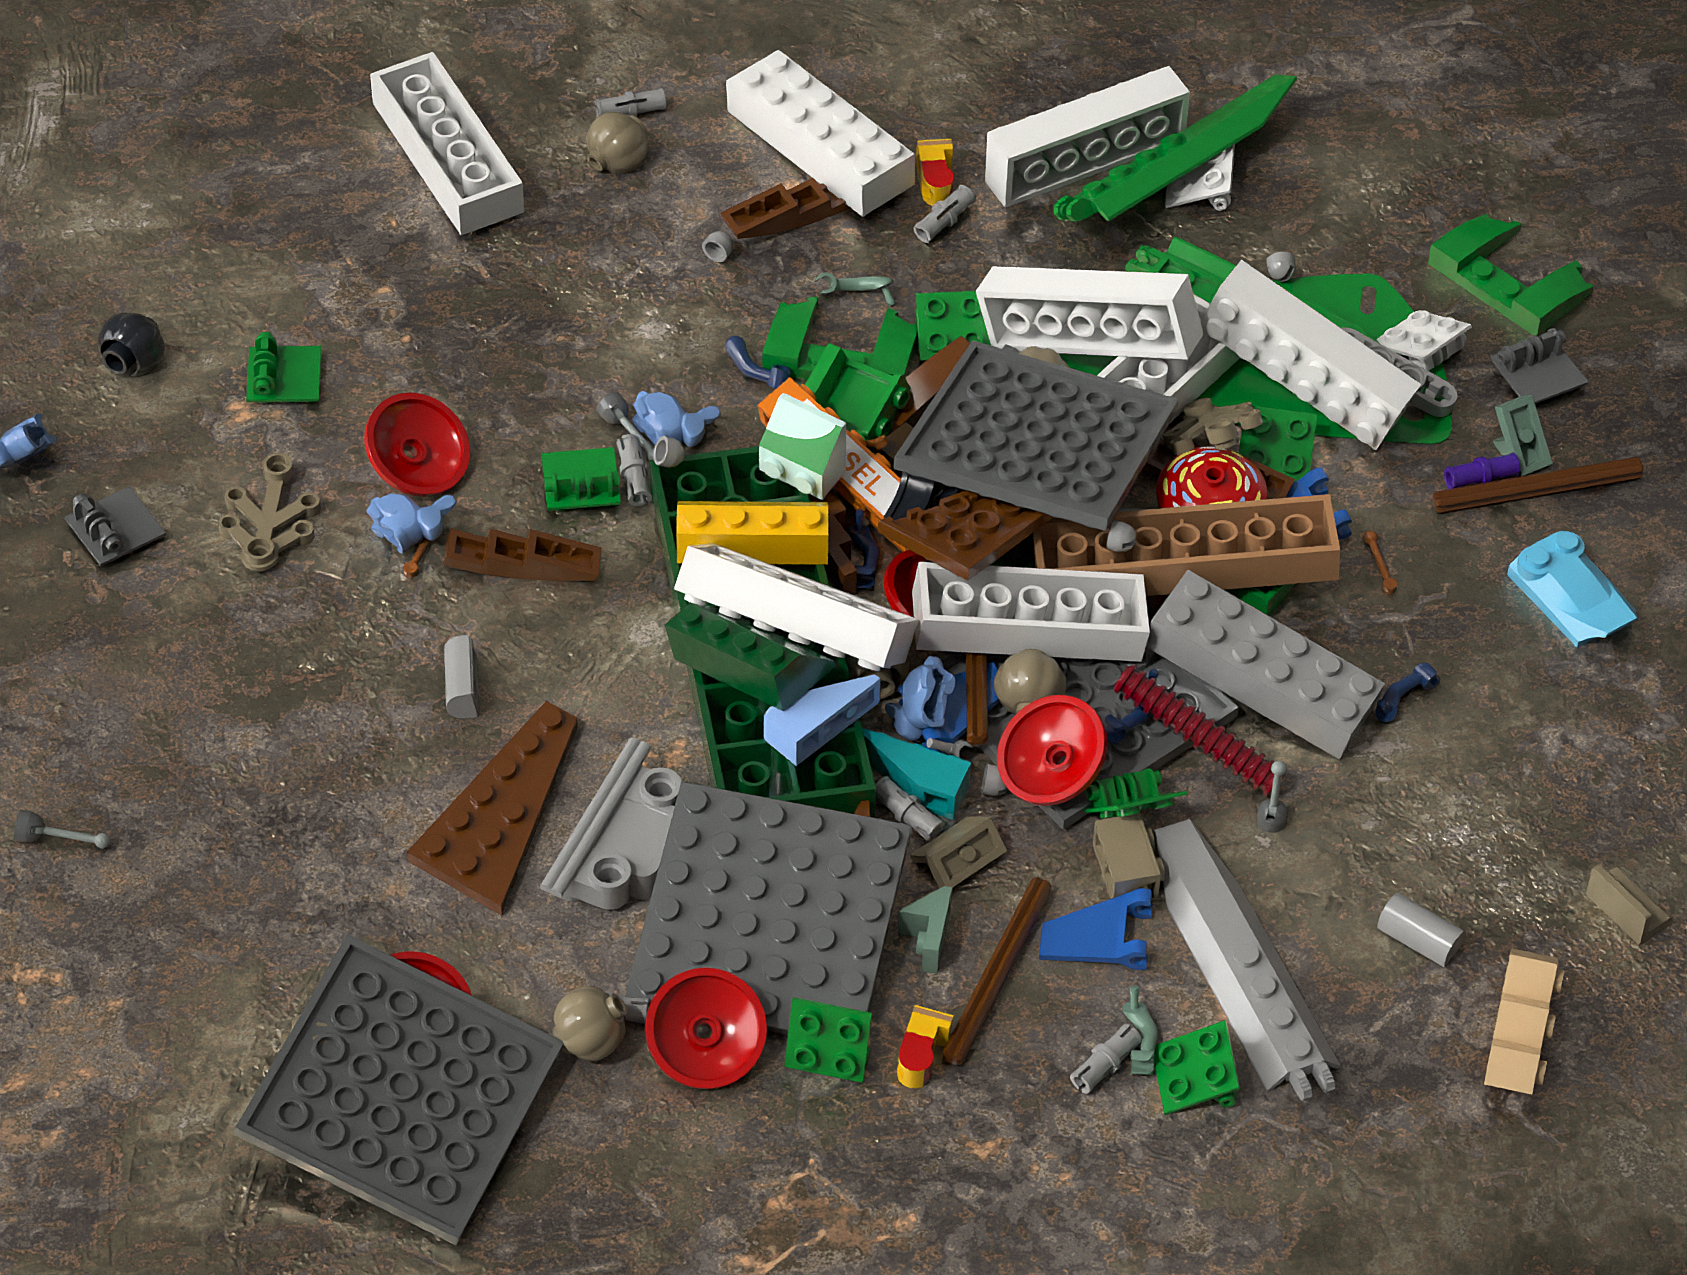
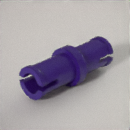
(1482, 470)

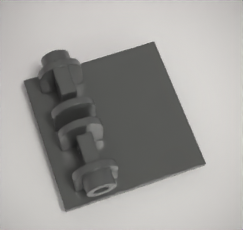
(1539, 366)
(113, 524)

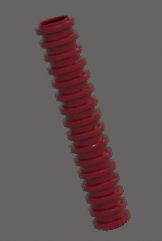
(1196, 728)

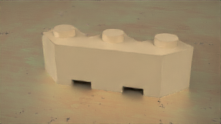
(1523, 1022)

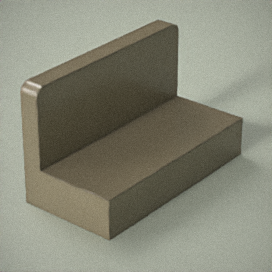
(961, 850)
(1626, 904)

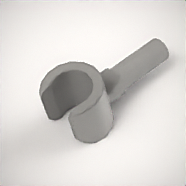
(949, 748)

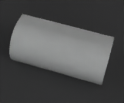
(461, 677)
(1421, 929)

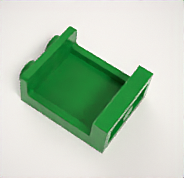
(858, 393)

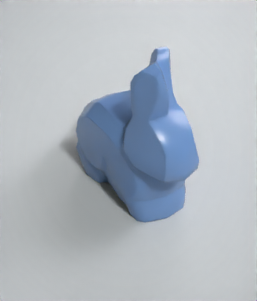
(663, 416)
(24, 441)
(405, 522)
(923, 699)

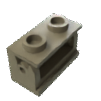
(1127, 855)

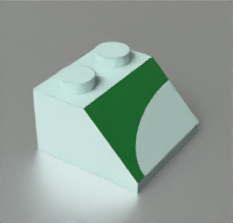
(803, 447)

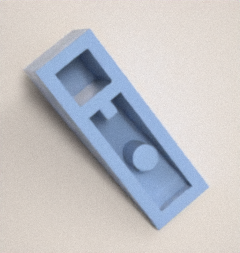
(819, 716)

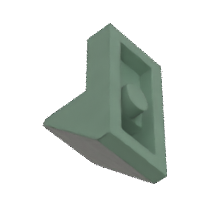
(1522, 434)
(928, 922)

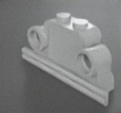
(619, 835)

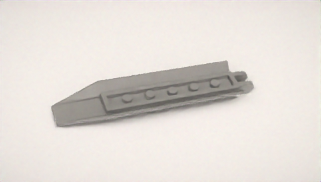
(1241, 964)

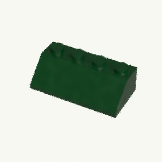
(745, 655)

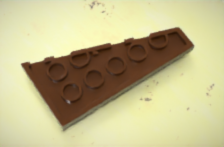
(964, 531)
(494, 819)

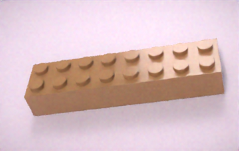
(1220, 542)

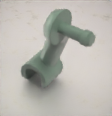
(858, 284)
(1138, 1014)

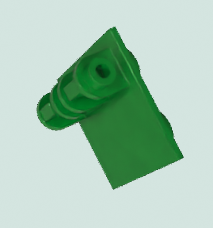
(946, 317)
(282, 372)
(1281, 441)
(581, 478)
(1129, 794)
(828, 1039)
(1197, 1069)

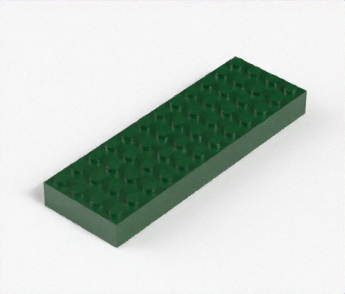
(729, 719)

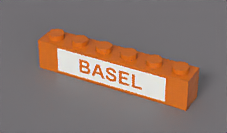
(868, 477)

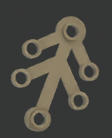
(1216, 421)
(261, 552)

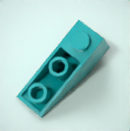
(930, 775)

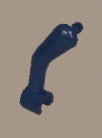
(737, 351)
(863, 538)
(1388, 706)
(1117, 729)

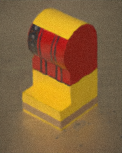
(934, 169)
(917, 1049)

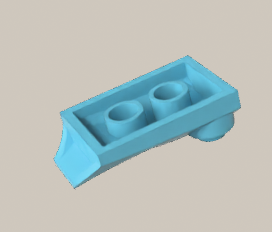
(1571, 588)

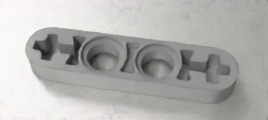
(1435, 384)

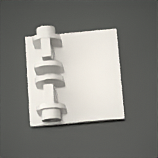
(1208, 180)
(1426, 338)

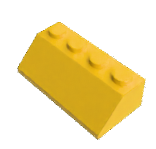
(757, 529)

